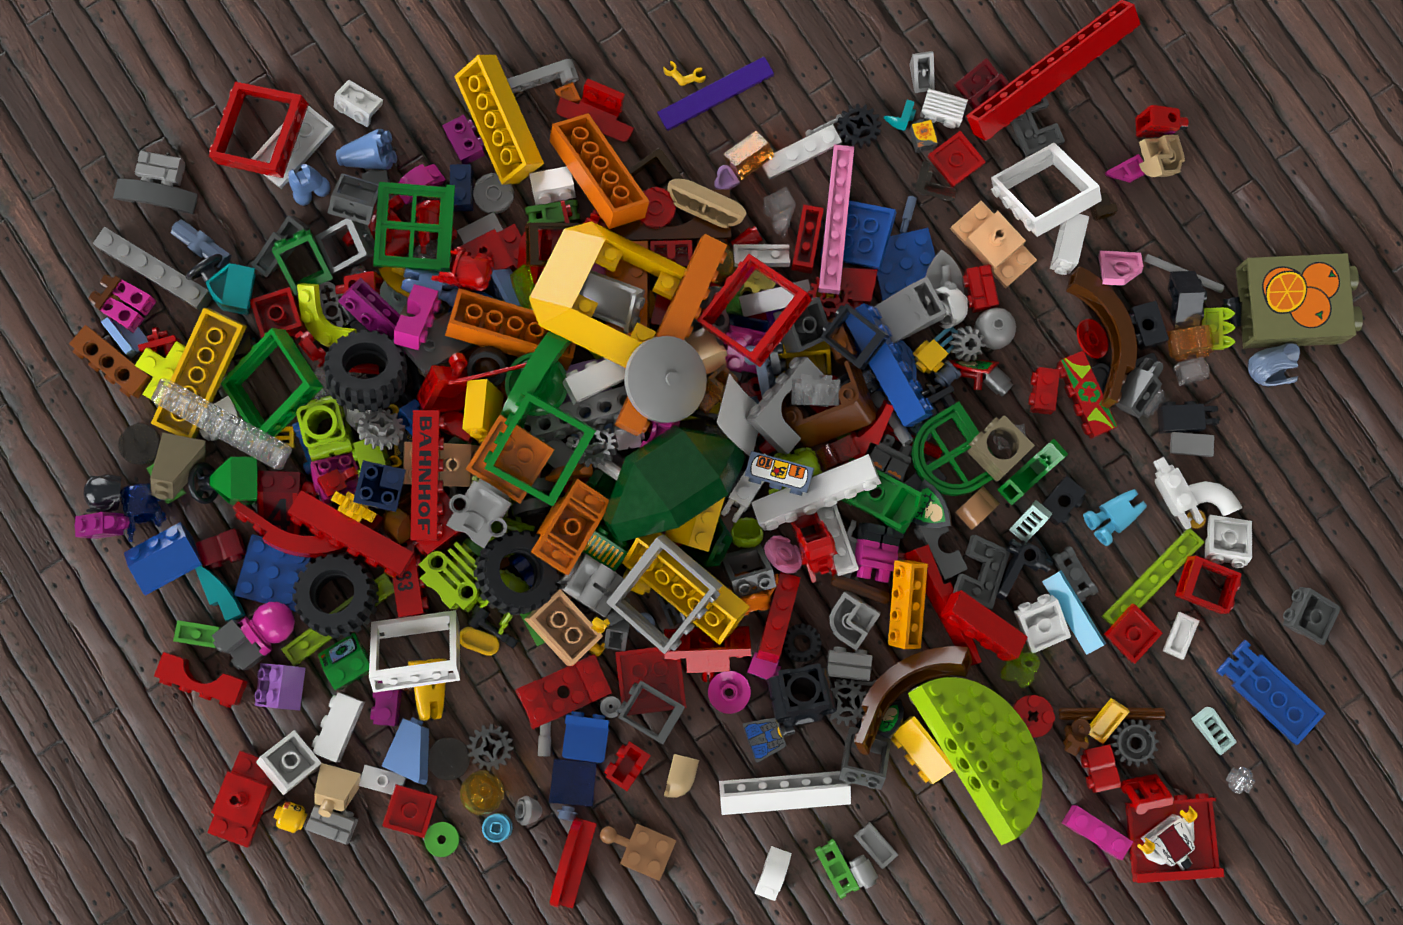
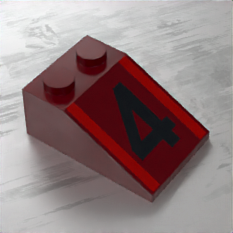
(275, 496)

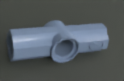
(199, 242)

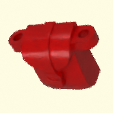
(396, 240)

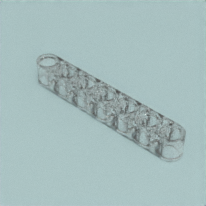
(221, 424)

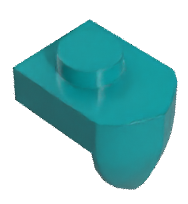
(907, 115)

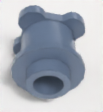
(946, 374)

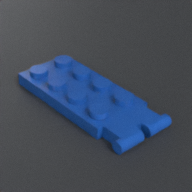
(1271, 693)

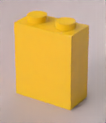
(481, 408)

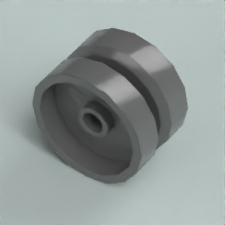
(531, 505)

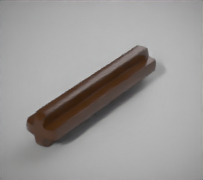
(860, 589)

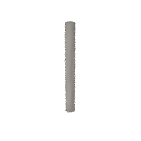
(1171, 267)

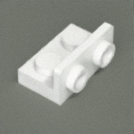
(357, 102)

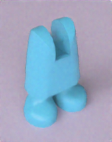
(1120, 513)

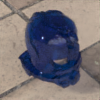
(140, 507)

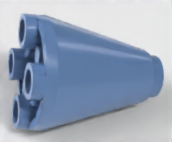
(368, 151)

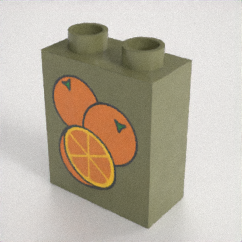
(1298, 300)

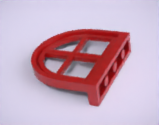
(572, 863)

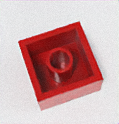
(278, 311)

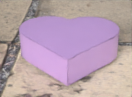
(726, 178)

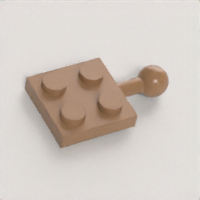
(645, 850)

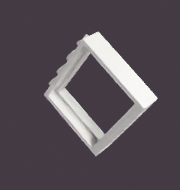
(1032, 165)
(415, 674)

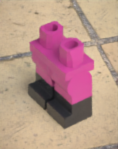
(877, 550)

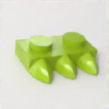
(1215, 319)

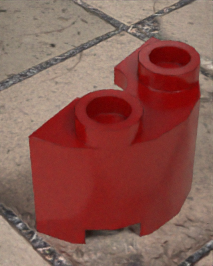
(627, 766)

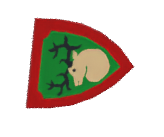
(974, 369)

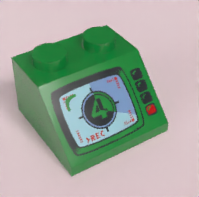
(345, 662)

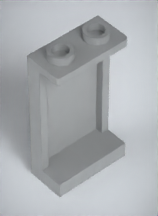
(616, 300)

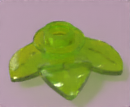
(1017, 670)

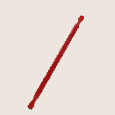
(487, 374)

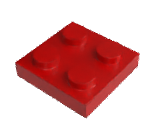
(956, 159)
(1133, 633)
(409, 811)

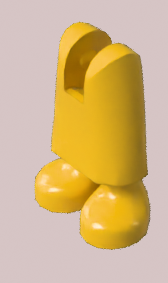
(429, 697)

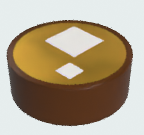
(1195, 526)

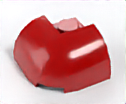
(454, 426)

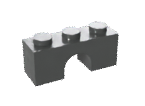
(947, 564)

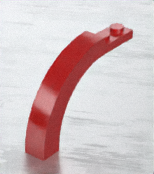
(291, 543)

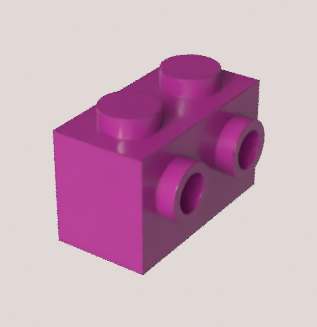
(464, 140)
(386, 707)

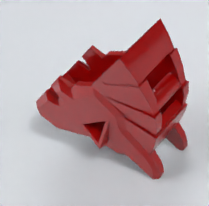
(817, 548)

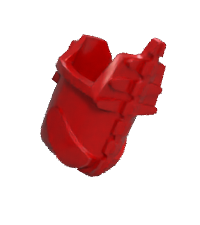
(428, 213)
(468, 270)

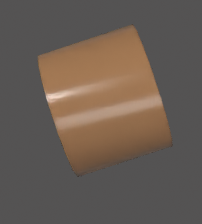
(977, 508)

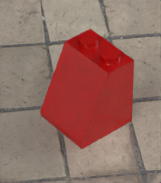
(449, 535)

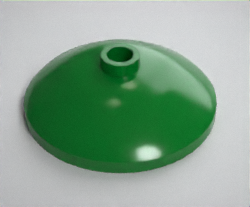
(551, 391)

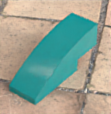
(220, 594)

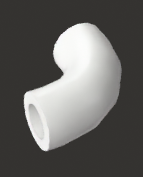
(1217, 495)

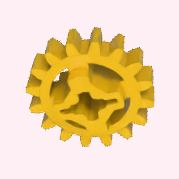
(351, 509)

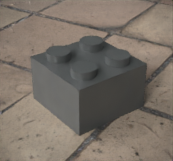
(806, 329)

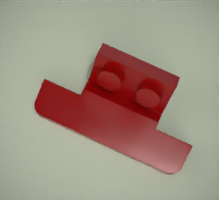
(604, 108)

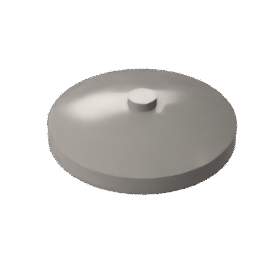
(665, 379)

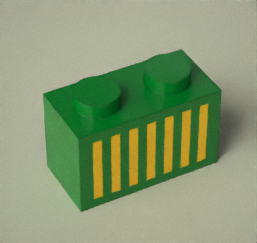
(606, 548)

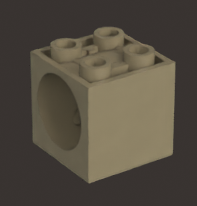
(1018, 442)

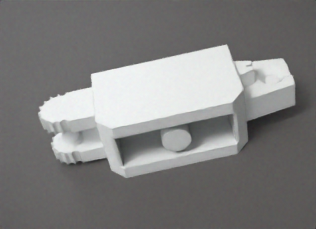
(1176, 492)
(742, 496)

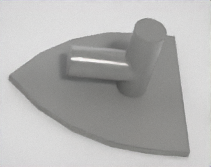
(945, 272)

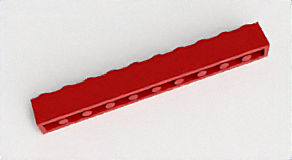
(1053, 70)

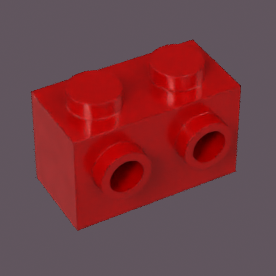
(1044, 391)

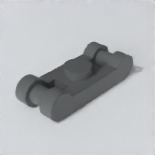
(1075, 573)

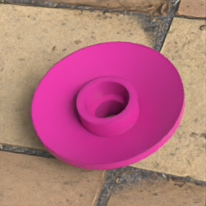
(737, 700)

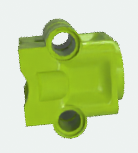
(334, 442)

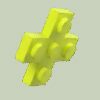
(159, 366)

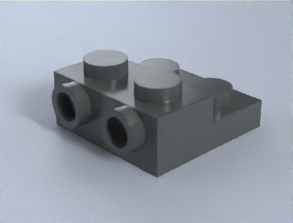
(1311, 615)

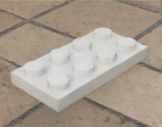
(311, 135)

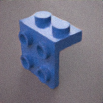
(585, 737)

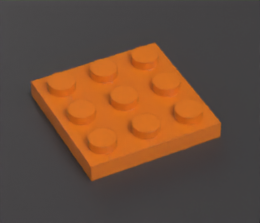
(521, 457)

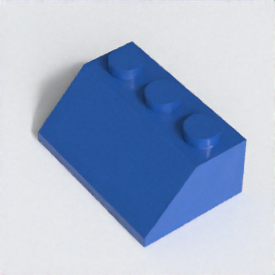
(163, 558)

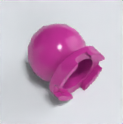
(270, 624)

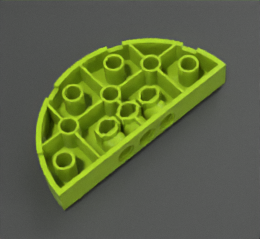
(987, 750)

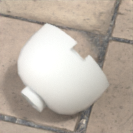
(955, 305)

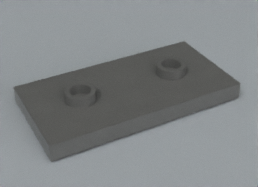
(437, 347)

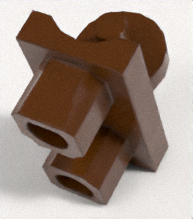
(1076, 736)

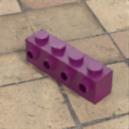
(370, 308)

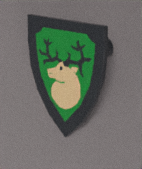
(934, 510)
(891, 721)

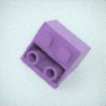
(279, 686)

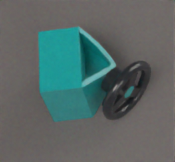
(229, 287)

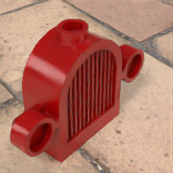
(436, 391)

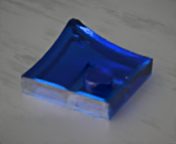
(573, 782)

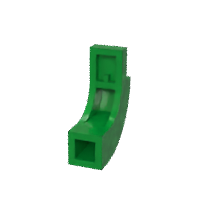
(1032, 471)

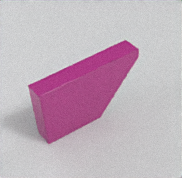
(1128, 170)

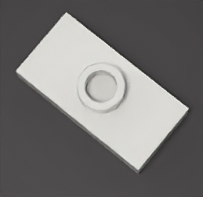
(380, 779)

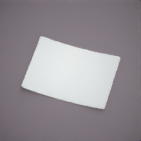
(733, 416)

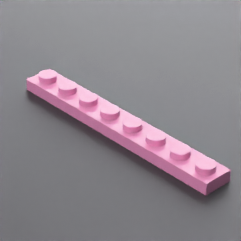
(836, 219)

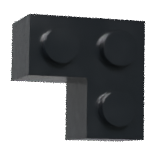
(1187, 299)

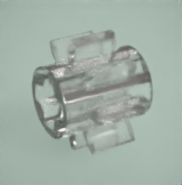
(1240, 780)

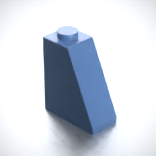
(409, 751)

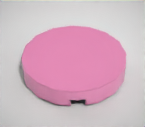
(783, 554)

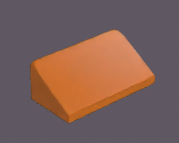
(579, 472)

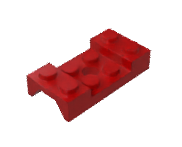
(585, 686)

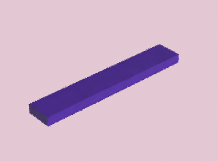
(715, 93)

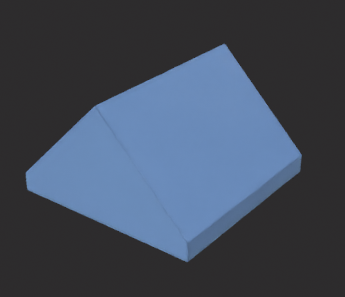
(501, 286)

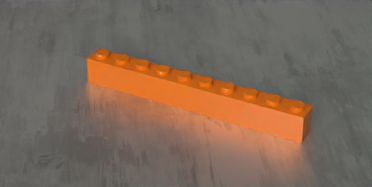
(681, 312)

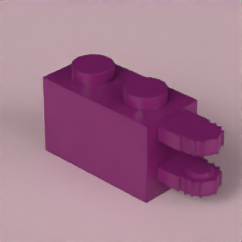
(100, 525)

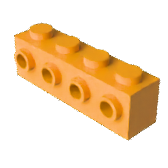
(907, 604)

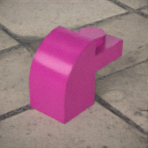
(422, 175)

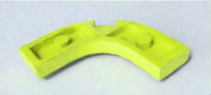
(314, 318)

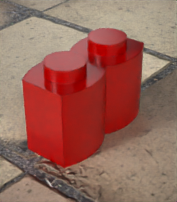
(1101, 768)

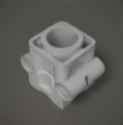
(482, 507)
(590, 584)

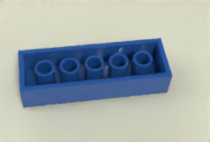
(891, 370)

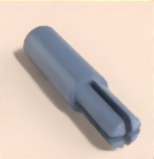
(908, 212)

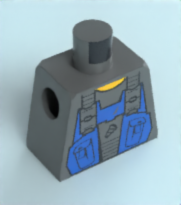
(766, 737)

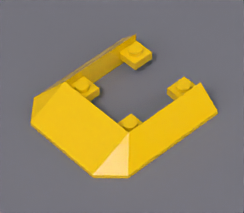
(569, 314)

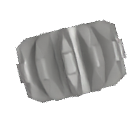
(967, 352)

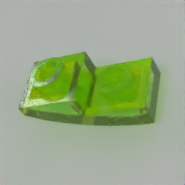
(523, 285)

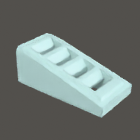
(1041, 511)
(1205, 719)

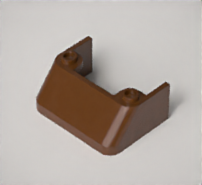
(851, 415)

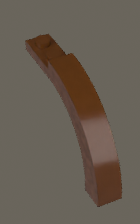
(1117, 323)
(902, 676)

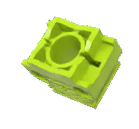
(452, 577)

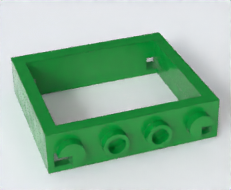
(247, 365)
(502, 438)

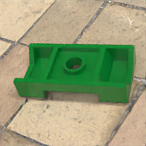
(894, 506)

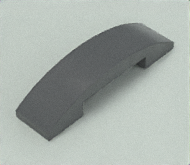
(155, 194)

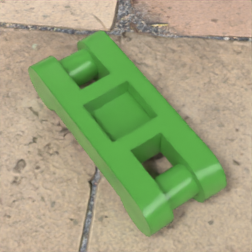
(552, 212)
(836, 869)

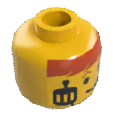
(290, 817)

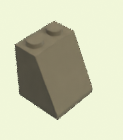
(173, 463)

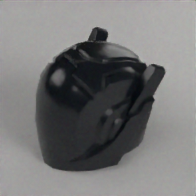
(102, 493)

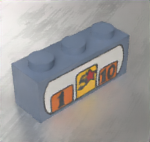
(779, 473)

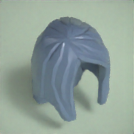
(1270, 364)

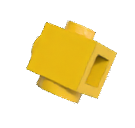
(930, 356)

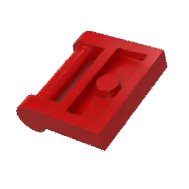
(1152, 789)

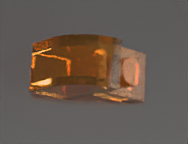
(715, 388)

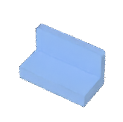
(125, 339)

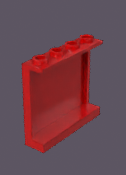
(1203, 857)

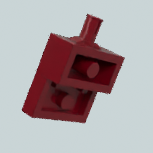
(980, 83)

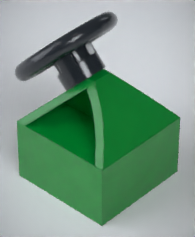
(232, 481)

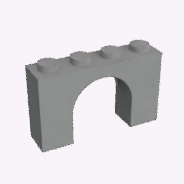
(767, 415)

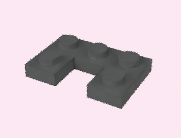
(1030, 137)
(993, 565)

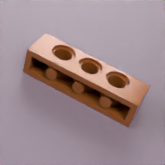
(87, 340)

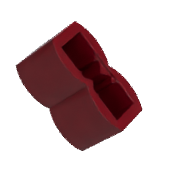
(221, 548)

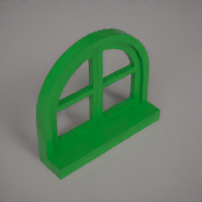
(969, 432)

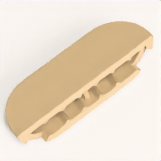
(706, 203)

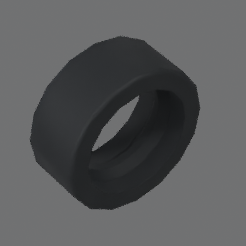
(494, 353)

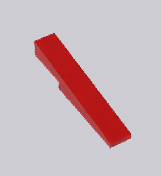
(938, 595)

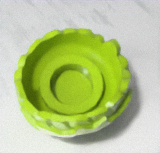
(747, 533)

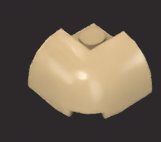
(1162, 156)
(681, 776)

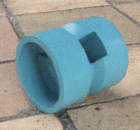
(497, 827)

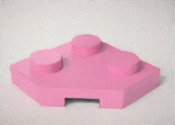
(1119, 267)

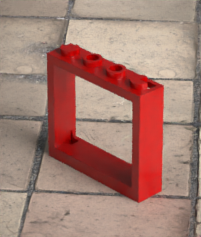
(286, 140)
(780, 326)

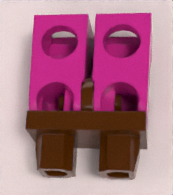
(114, 300)

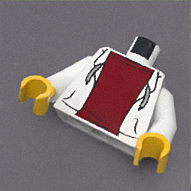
(1171, 840)

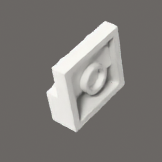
(1228, 541)
(1042, 622)

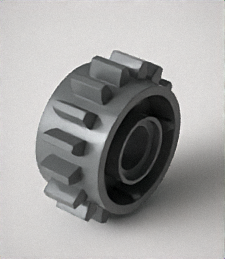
(1146, 743)

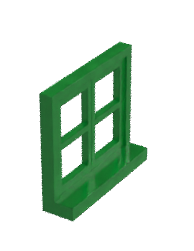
(444, 228)

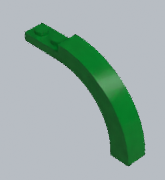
(535, 373)

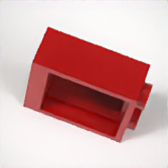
(1189, 578)

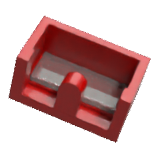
(676, 251)

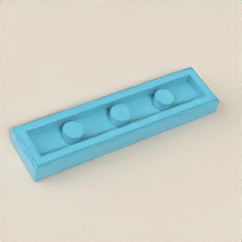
(1074, 612)

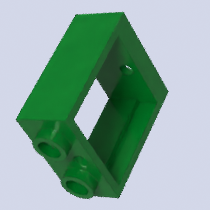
(299, 238)

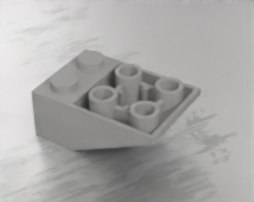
(911, 310)

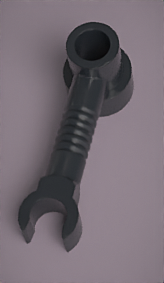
(479, 618)

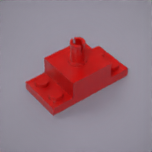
(500, 246)
(706, 655)
(241, 801)

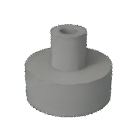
(610, 711)

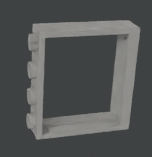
(639, 622)

